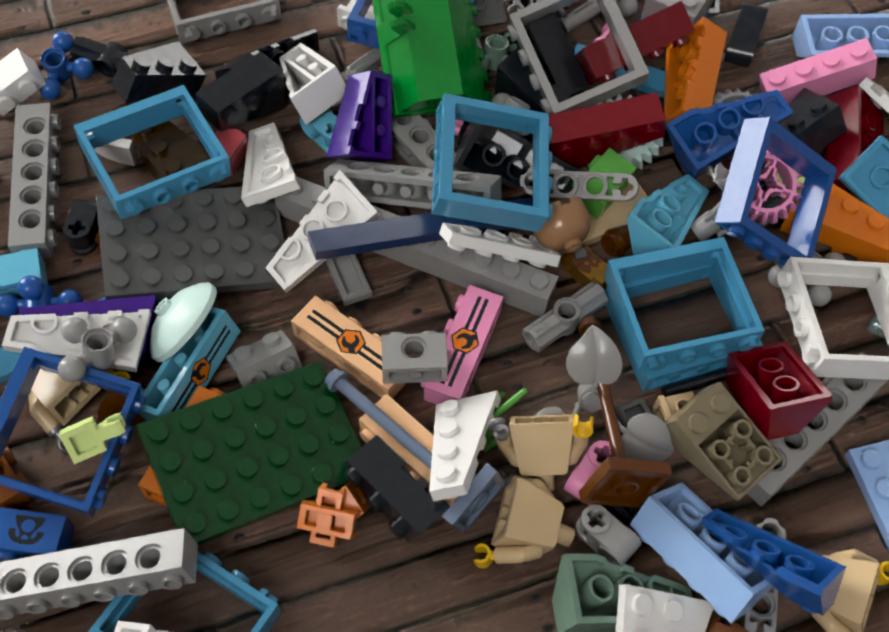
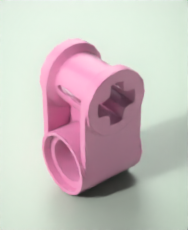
(587, 467)

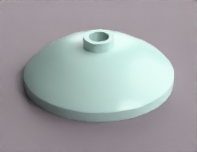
(179, 319)

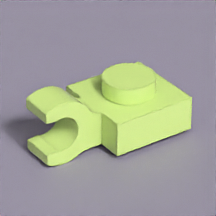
(88, 439)

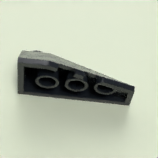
(274, 50)

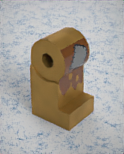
(584, 266)

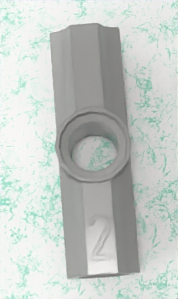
(553, 326)

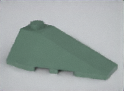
(589, 588)

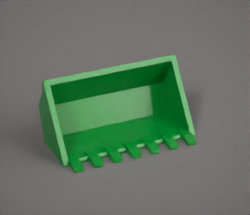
(429, 52)

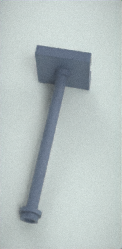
(483, 486)

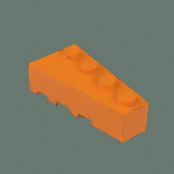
(693, 70)
(851, 228)

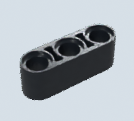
(746, 34)

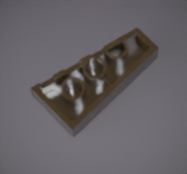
(167, 149)

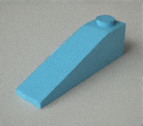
(665, 215)

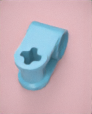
(321, 129)

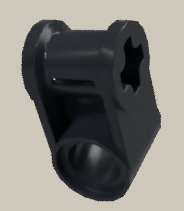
(82, 226)

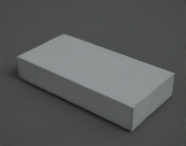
(349, 279)

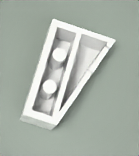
(311, 82)

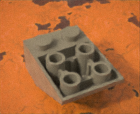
(722, 441)

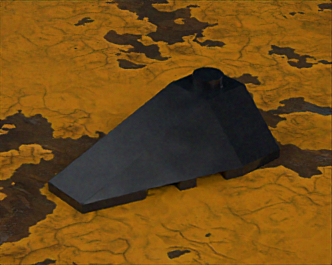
(502, 153)

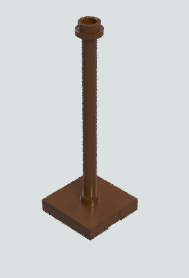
(619, 479)

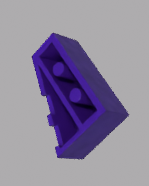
(364, 119)

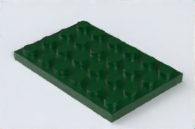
(249, 452)

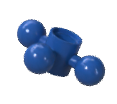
(81, 67)
(34, 294)

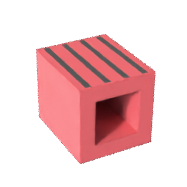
(235, 145)

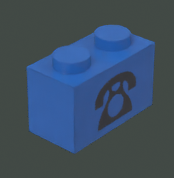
(32, 533)

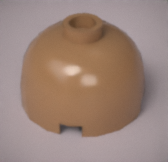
(567, 226)

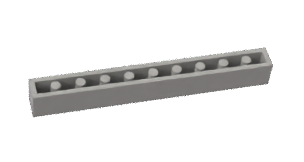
(518, 282)

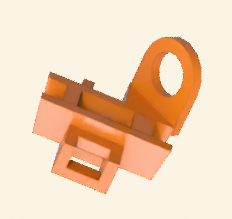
(320, 517)

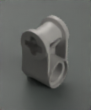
(609, 537)

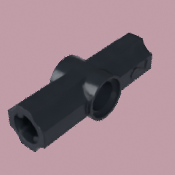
(104, 57)

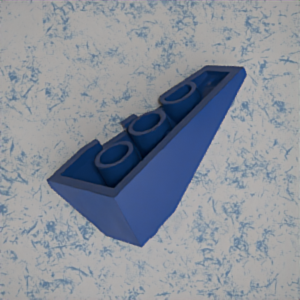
(712, 133)
(791, 569)

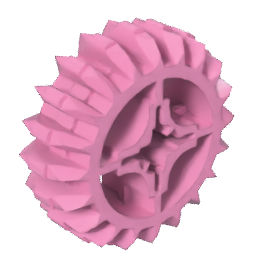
(786, 191)

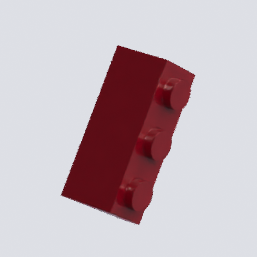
(776, 388)

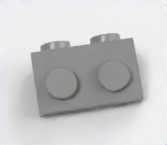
(264, 359)

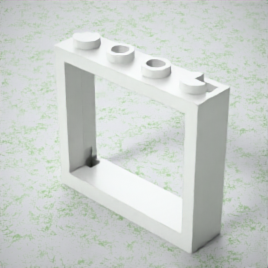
(806, 328)

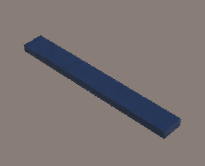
(388, 233)

